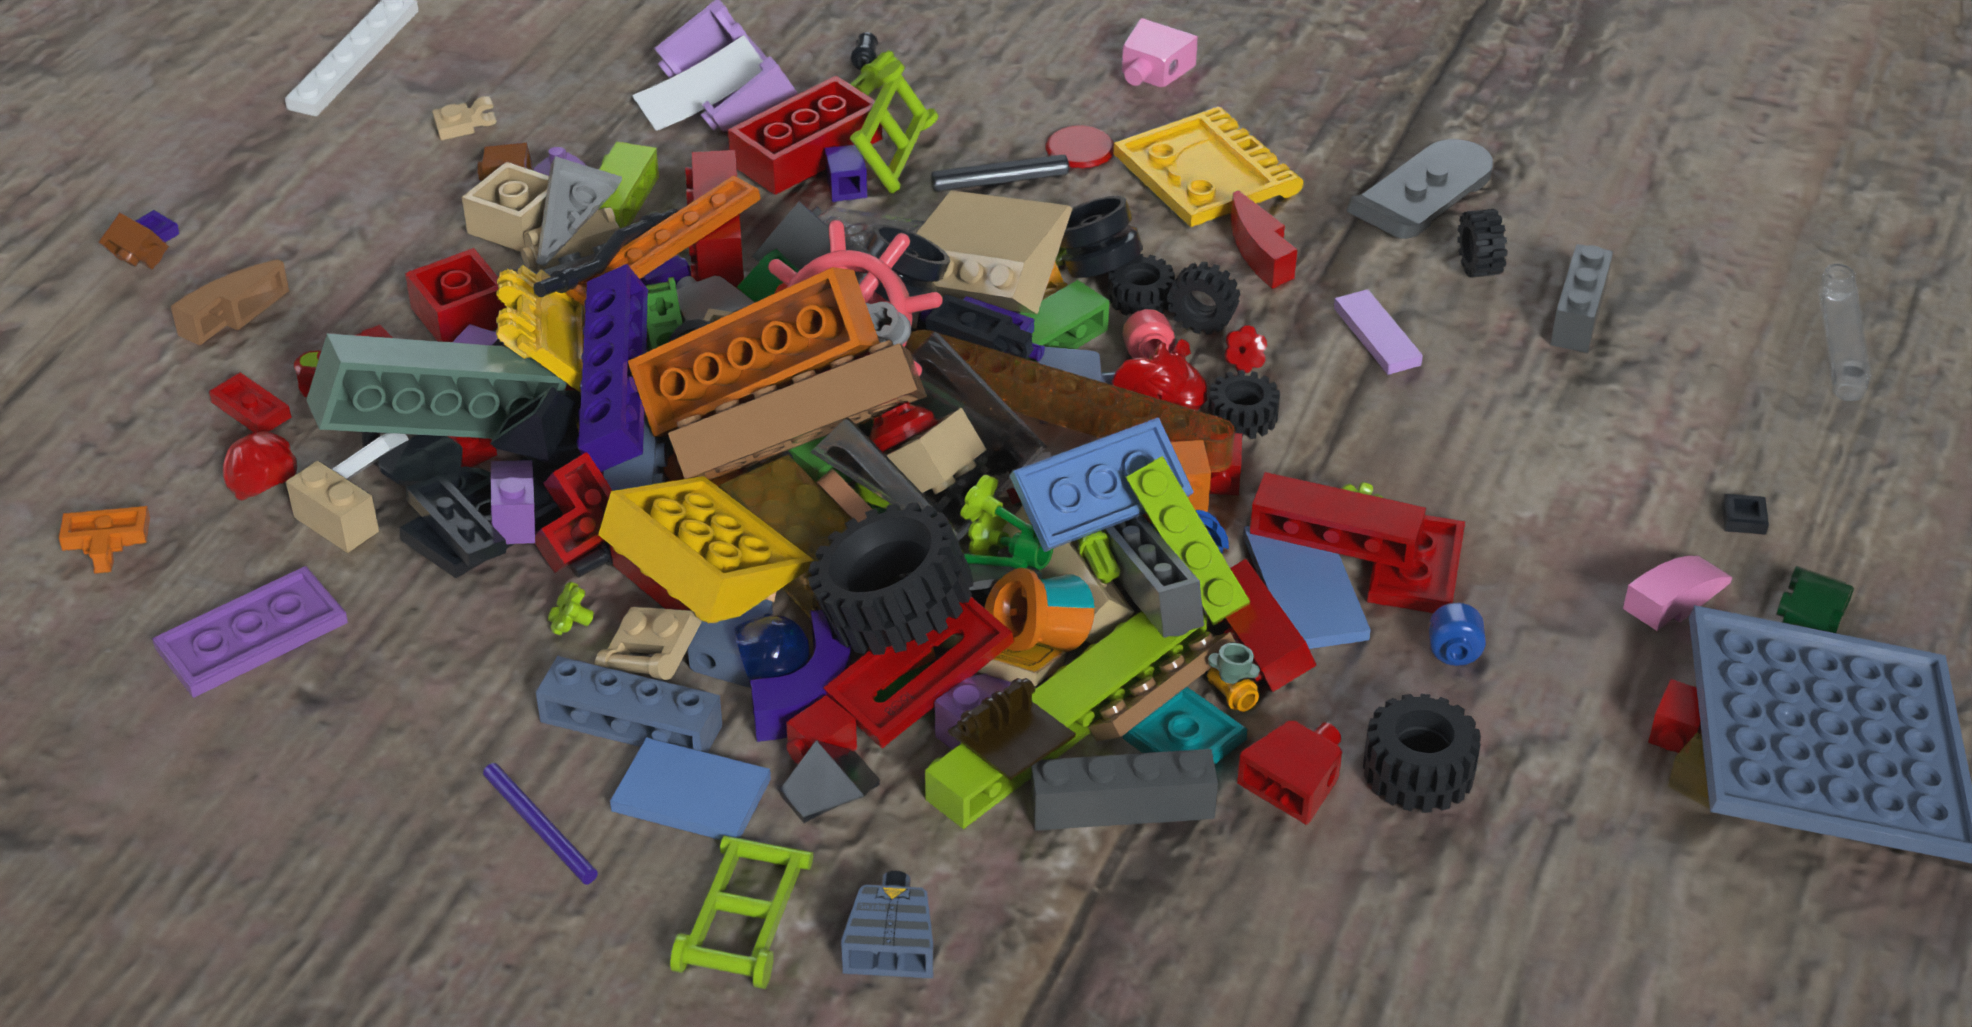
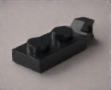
(979, 326)

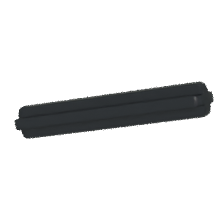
(999, 173)

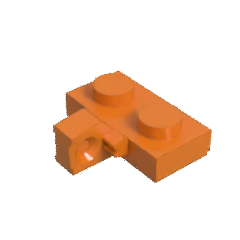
(104, 532)

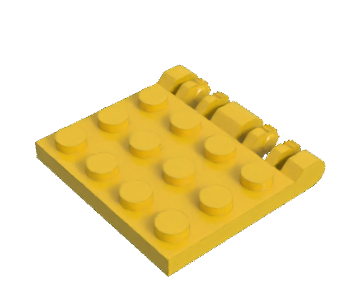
(1202, 162)

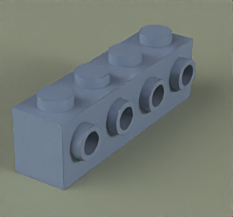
(627, 706)

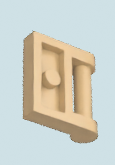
(650, 631)

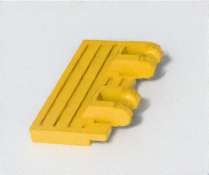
(543, 327)

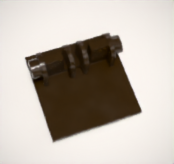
(1011, 730)

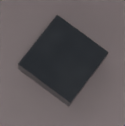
(1745, 514)

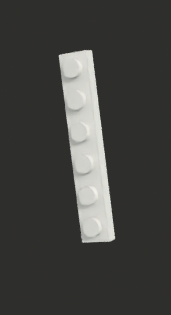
(350, 56)

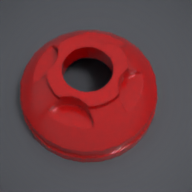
(900, 425)

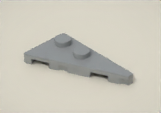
(570, 201)

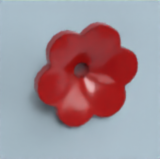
(1245, 349)

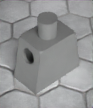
(711, 293)

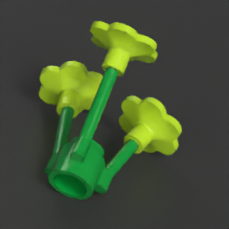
(989, 537)

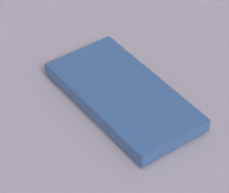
(1088, 484)
(1310, 590)

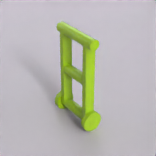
(893, 81)
(689, 949)

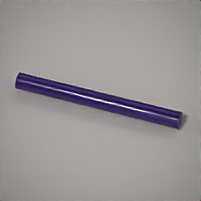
(540, 823)

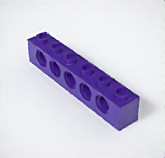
(613, 335)

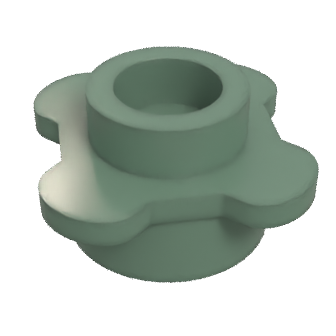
(1234, 663)

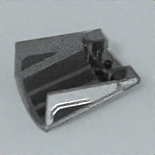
(948, 387)

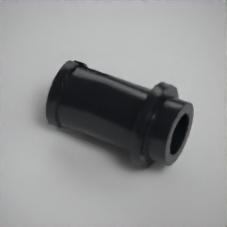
(865, 50)

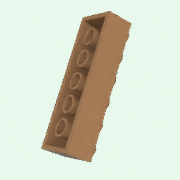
(797, 413)

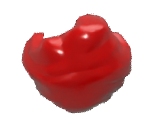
(258, 464)

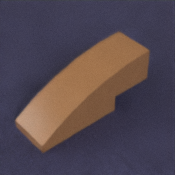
(229, 301)

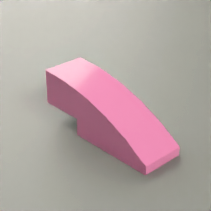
(1673, 590)

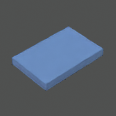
(690, 790)

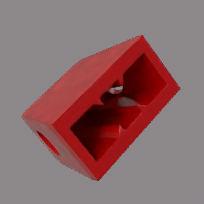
(1293, 768)

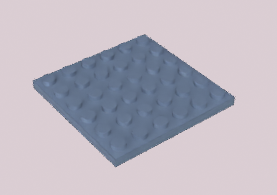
(1831, 734)

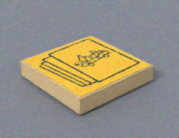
(1032, 664)

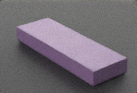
(1378, 332)

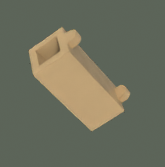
(591, 234)

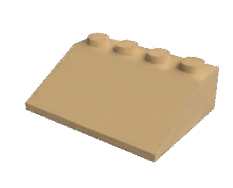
(997, 247)

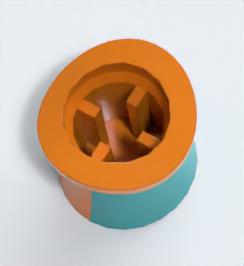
(1043, 610)

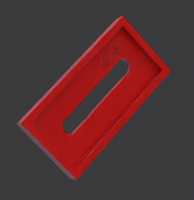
(884, 721)

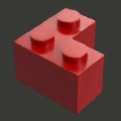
(582, 498)

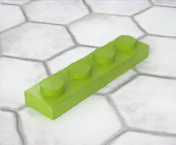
(1188, 538)

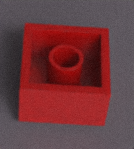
(455, 294)

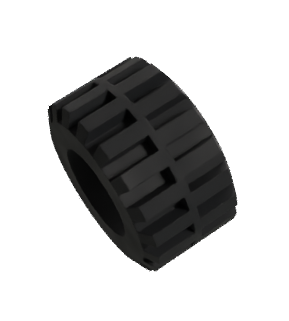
(1421, 752)

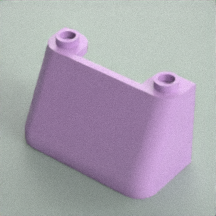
(707, 35)

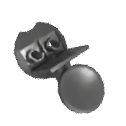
(800, 237)

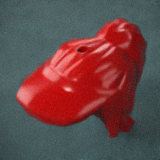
(1164, 376)

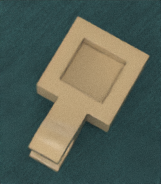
(459, 119)

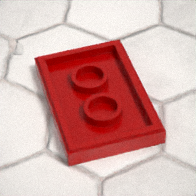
(1433, 573)

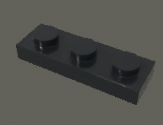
(456, 520)

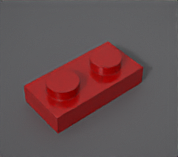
(250, 404)

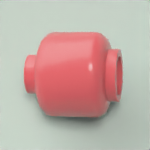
(1144, 331)

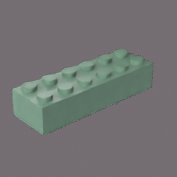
(421, 386)

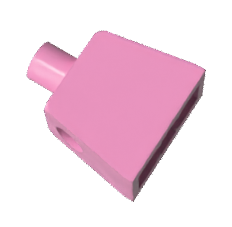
(1157, 54)

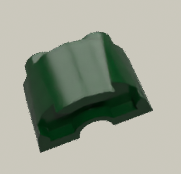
(1816, 601)

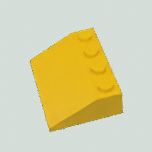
(701, 546)

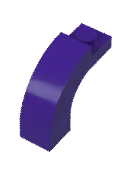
(784, 697)

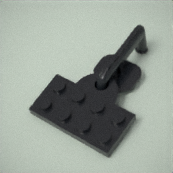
(434, 455)

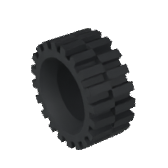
(880, 550)

